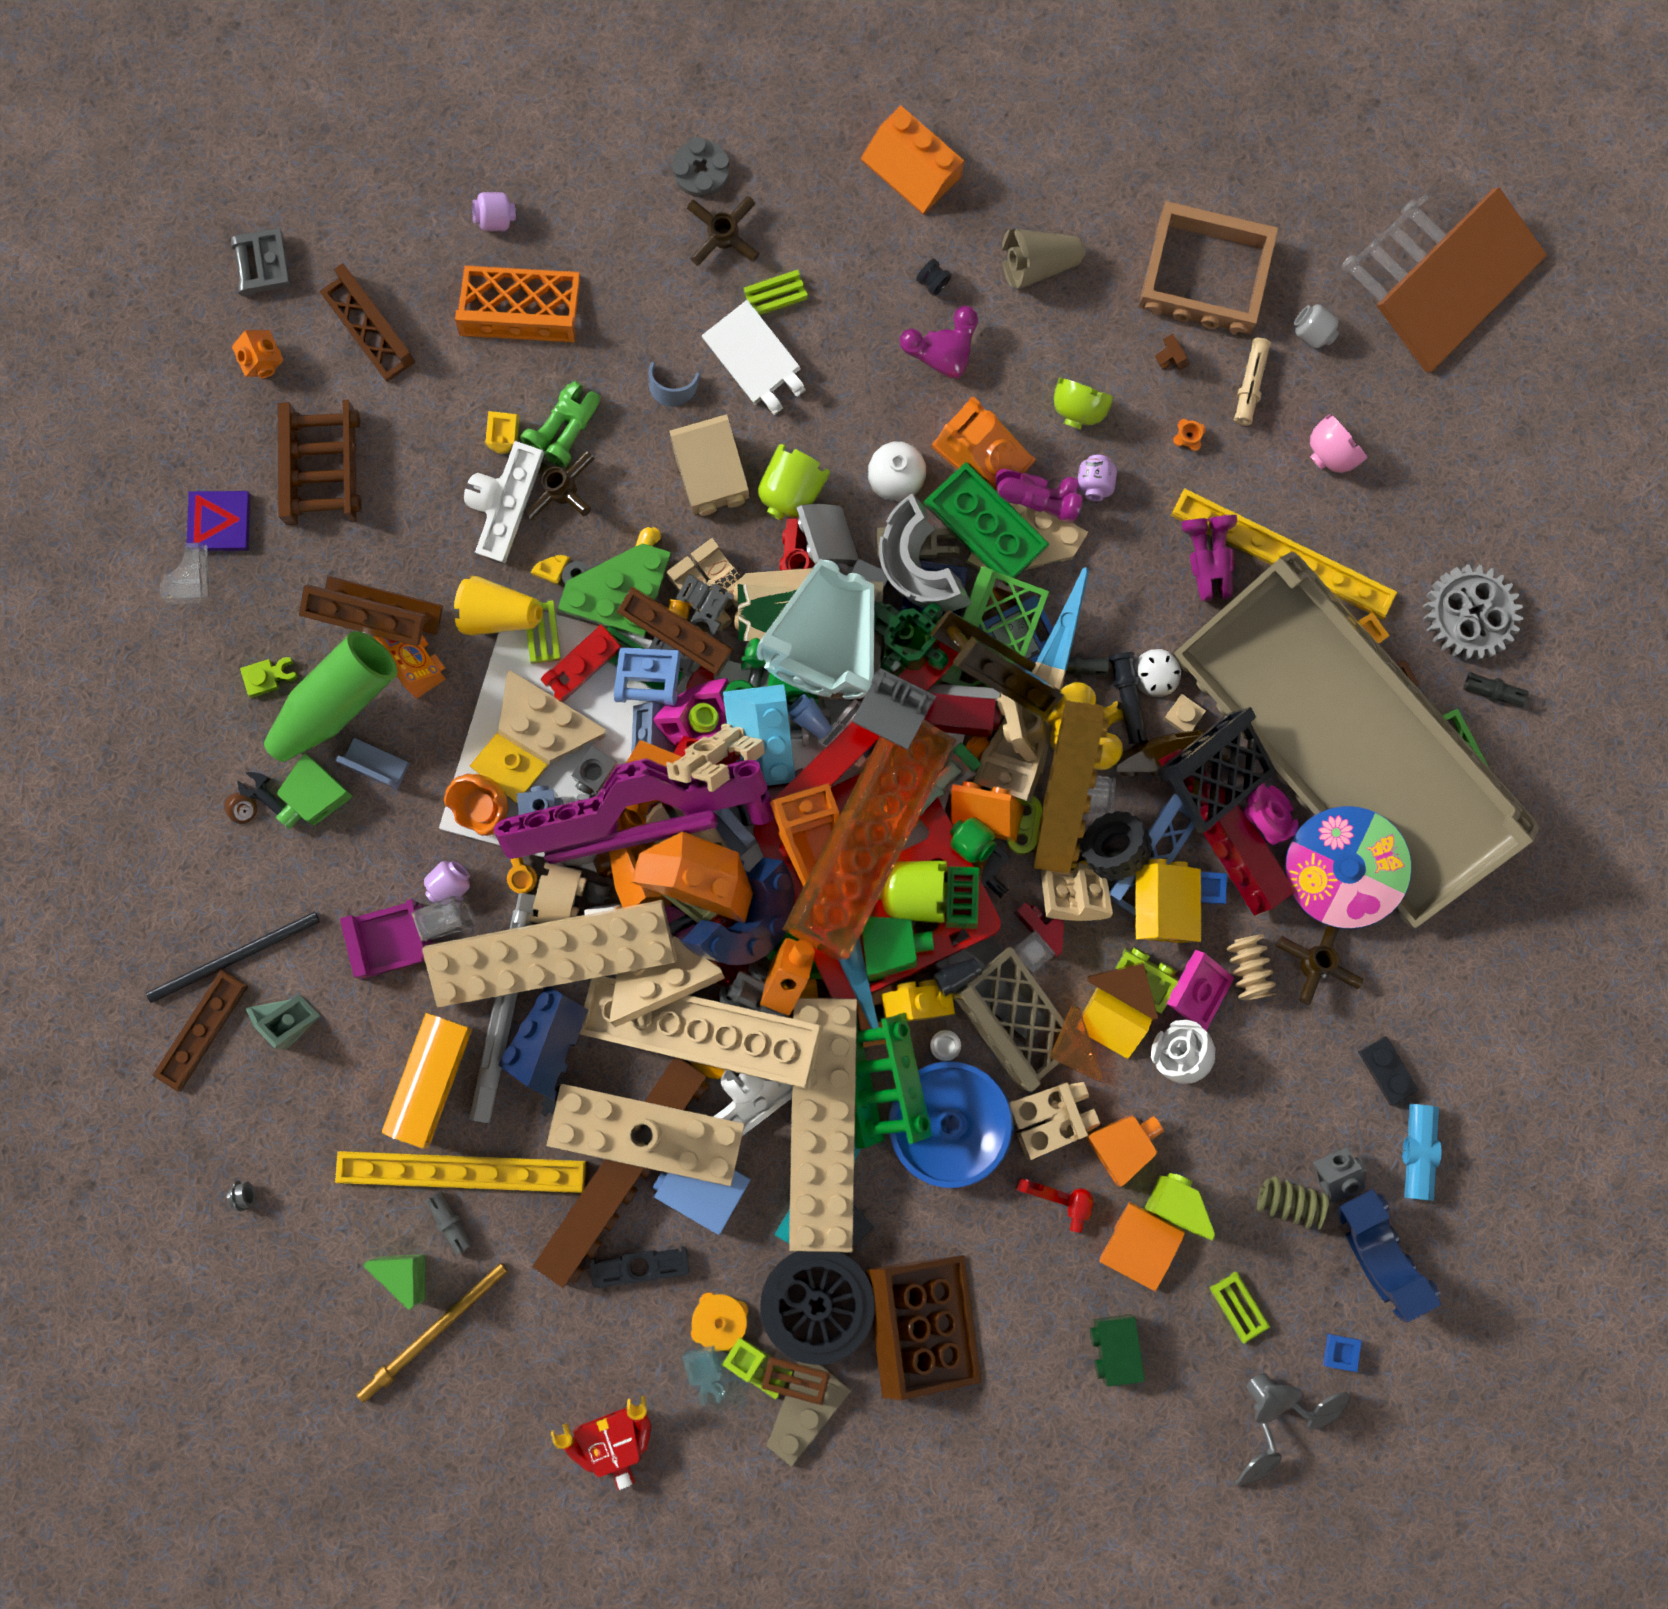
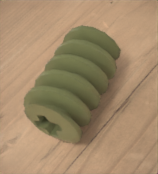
(1293, 1201)

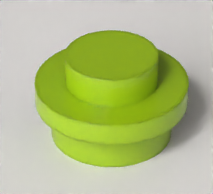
(703, 718)

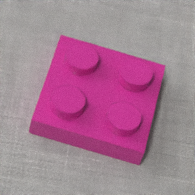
(1200, 989)

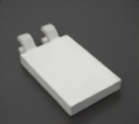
(754, 356)

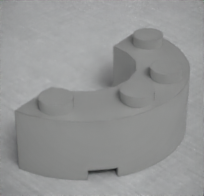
(899, 558)

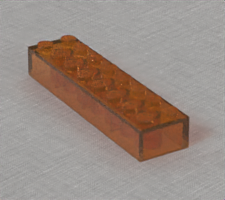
(867, 841)

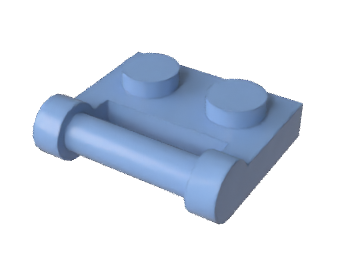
(649, 666)

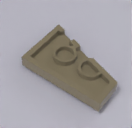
(802, 1420)

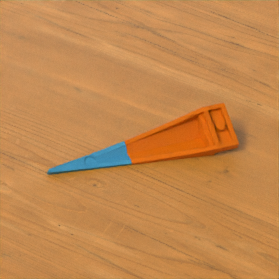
(804, 828)

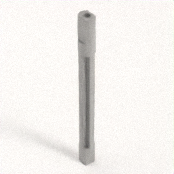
(498, 1030)

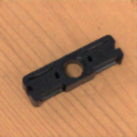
(618, 1271)

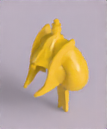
(1083, 693)

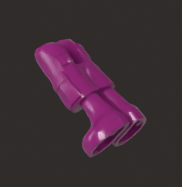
(1033, 493)
(1214, 563)

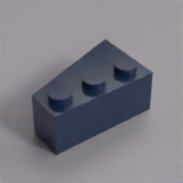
(543, 1042)

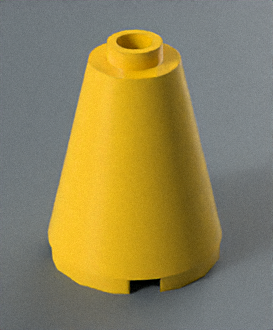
(493, 608)

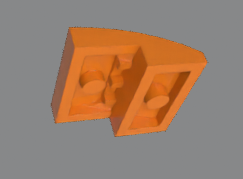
(1142, 1246)

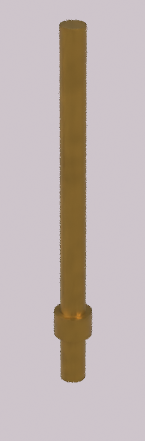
(386, 1374)

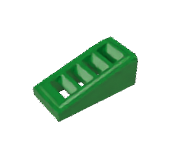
(962, 921)

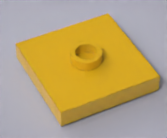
(509, 766)

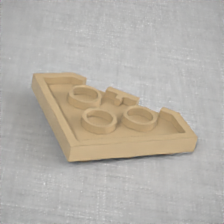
(1062, 536)

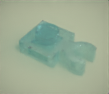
(704, 1370)

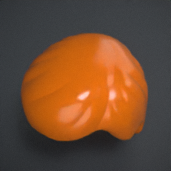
(477, 803)

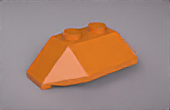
(697, 875)

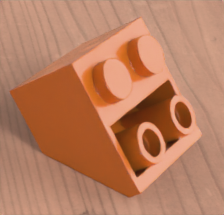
(993, 808)

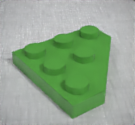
(602, 589)

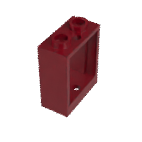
(964, 715)

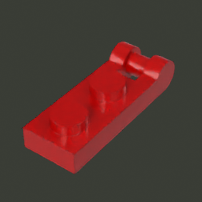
(582, 662)

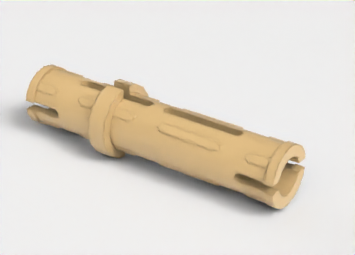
(1245, 411)

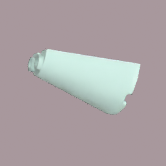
(824, 635)

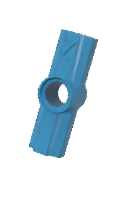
(1422, 1152)

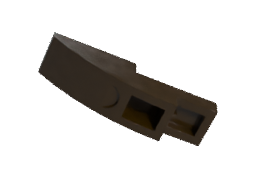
(1146, 755)

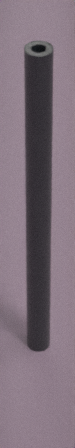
(232, 957)

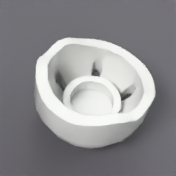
(1158, 673)

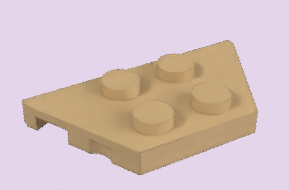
(542, 723)
(654, 987)

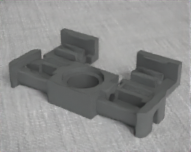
(711, 605)

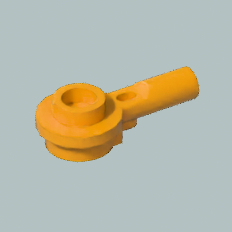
(521, 877)

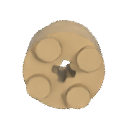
(558, 894)

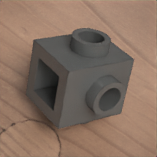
(1340, 1174)

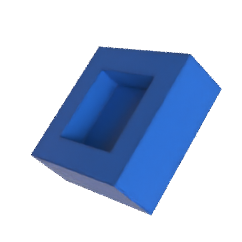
(1213, 888)
(1342, 1352)

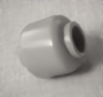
(1317, 326)

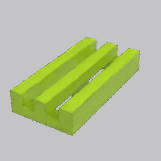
(773, 282)
(534, 659)
(1225, 1283)

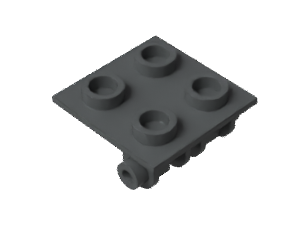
(893, 708)

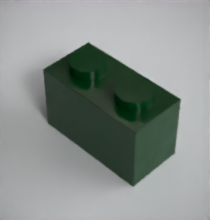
(1118, 1350)

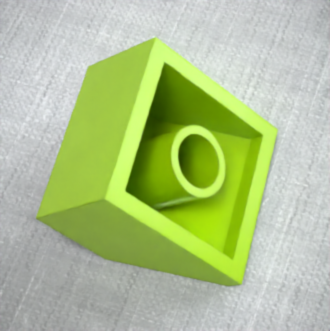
(1180, 1204)

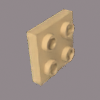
(1015, 729)

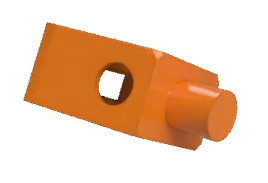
(790, 962)
(1125, 1146)

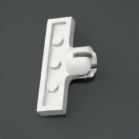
(504, 500)
(752, 1098)

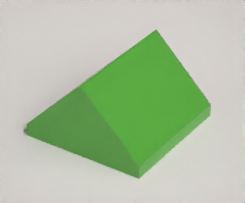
(401, 1277)

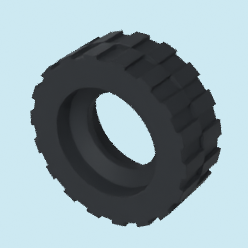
(1127, 862)

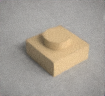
(1184, 714)

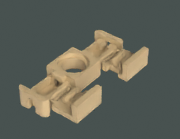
(707, 752)

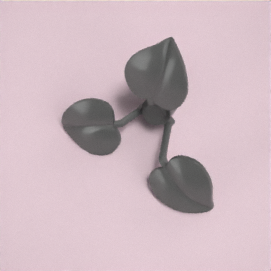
(1273, 1401)

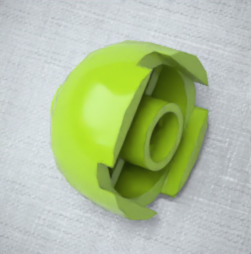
(1080, 403)

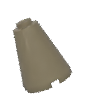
(1039, 255)

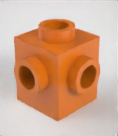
(257, 353)

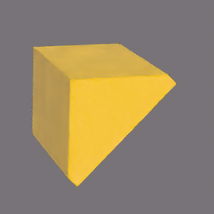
(1115, 1023)

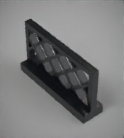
(1209, 749)

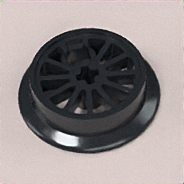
(783, 1278)

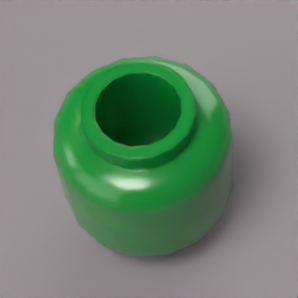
(972, 840)

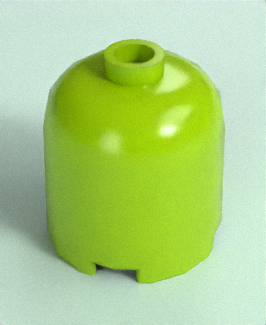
(790, 482)
(916, 891)

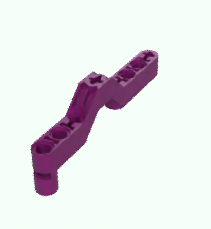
(627, 786)

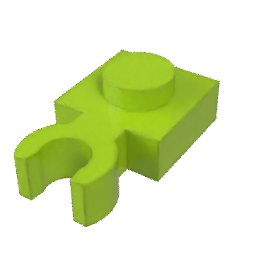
(264, 677)

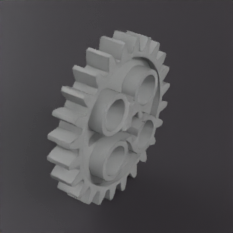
(1497, 604)

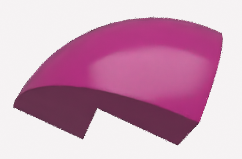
(674, 719)

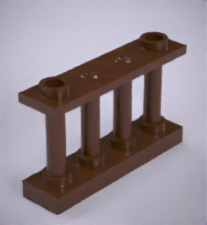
(290, 450)
(371, 610)

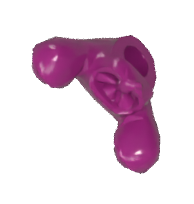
(944, 349)

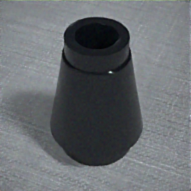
(956, 976)

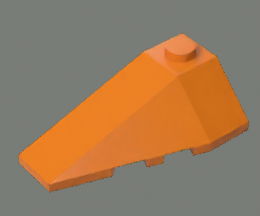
(624, 862)

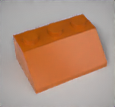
(913, 160)

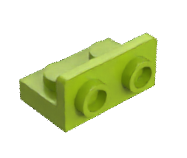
(1160, 978)

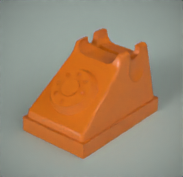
(982, 442)

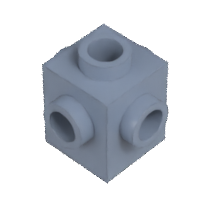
(537, 798)

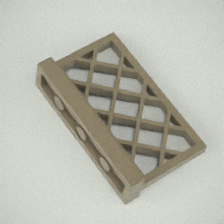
(993, 1032)

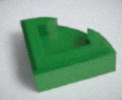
(966, 757)

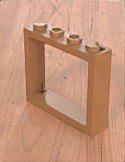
(1217, 226)

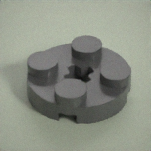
(698, 152)

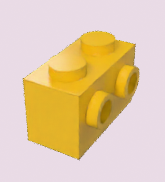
(918, 1002)

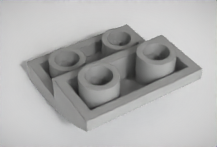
(827, 533)

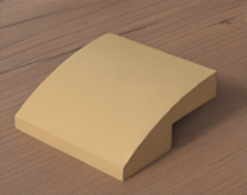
(1076, 894)

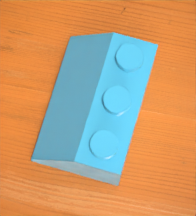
(764, 716)

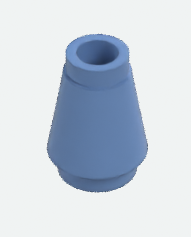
(809, 716)

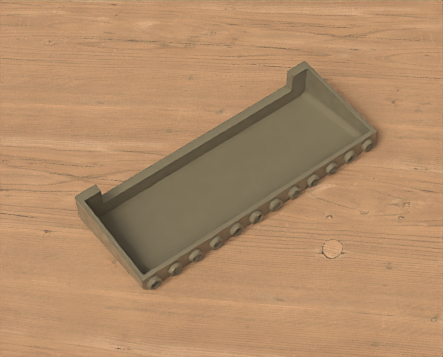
(1356, 731)

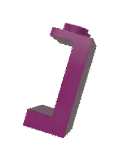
(383, 940)

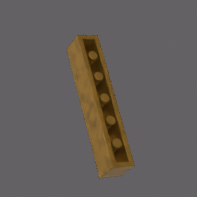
(1068, 786)

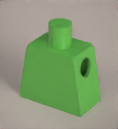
(310, 793)

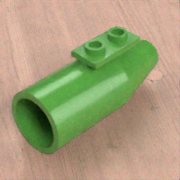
(331, 695)

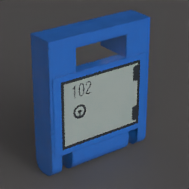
(1019, 628)

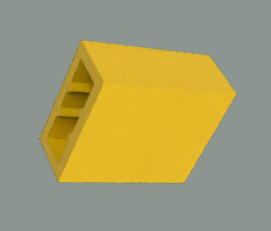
(1168, 902)

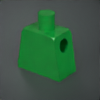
(892, 946)

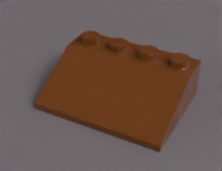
(923, 1327)

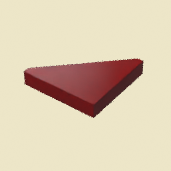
(1042, 1191)

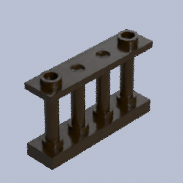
(996, 664)

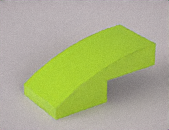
(751, 1363)

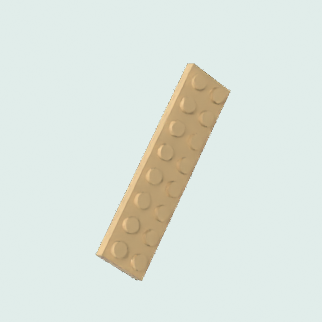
(550, 953)
(711, 1035)
(825, 1132)

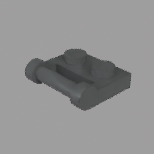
(270, 261)

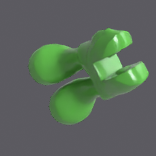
(565, 411)

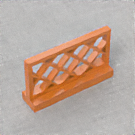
(516, 322)

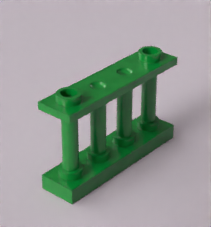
(908, 1091)

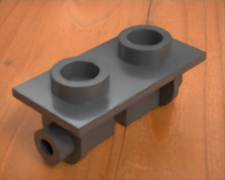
(749, 992)

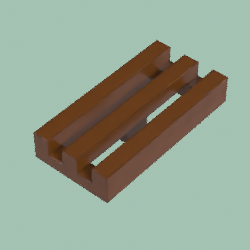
(822, 1388)

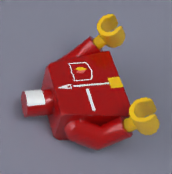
(609, 1442)

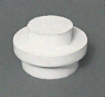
(945, 1045)

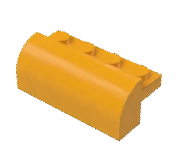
(426, 1081)

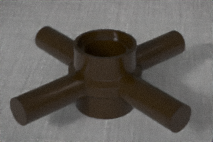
(723, 220)
(565, 492)
(1313, 970)

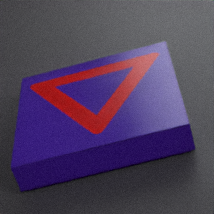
(219, 519)

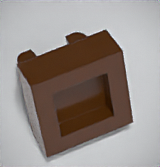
(1172, 354)

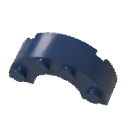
(764, 924)
(1382, 1260)

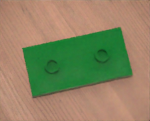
(986, 523)

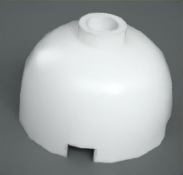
(897, 471)
(1183, 1052)

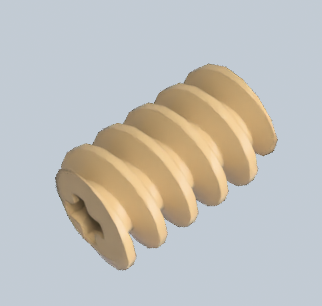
(1251, 967)

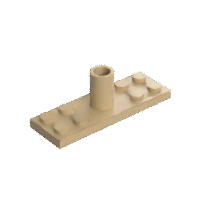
(681, 1139)

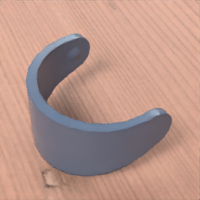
(669, 396)

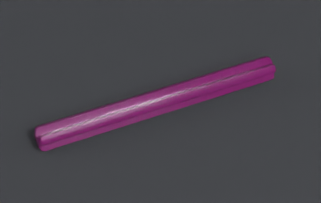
(635, 836)

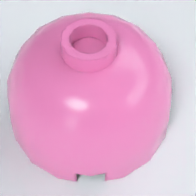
(1335, 447)

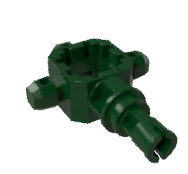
(889, 624)

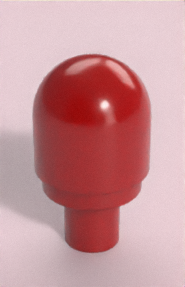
(1079, 1208)

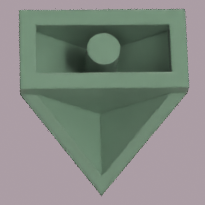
(283, 1021)

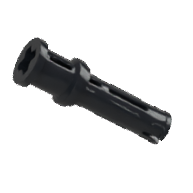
(1126, 683)

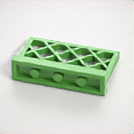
(973, 613)

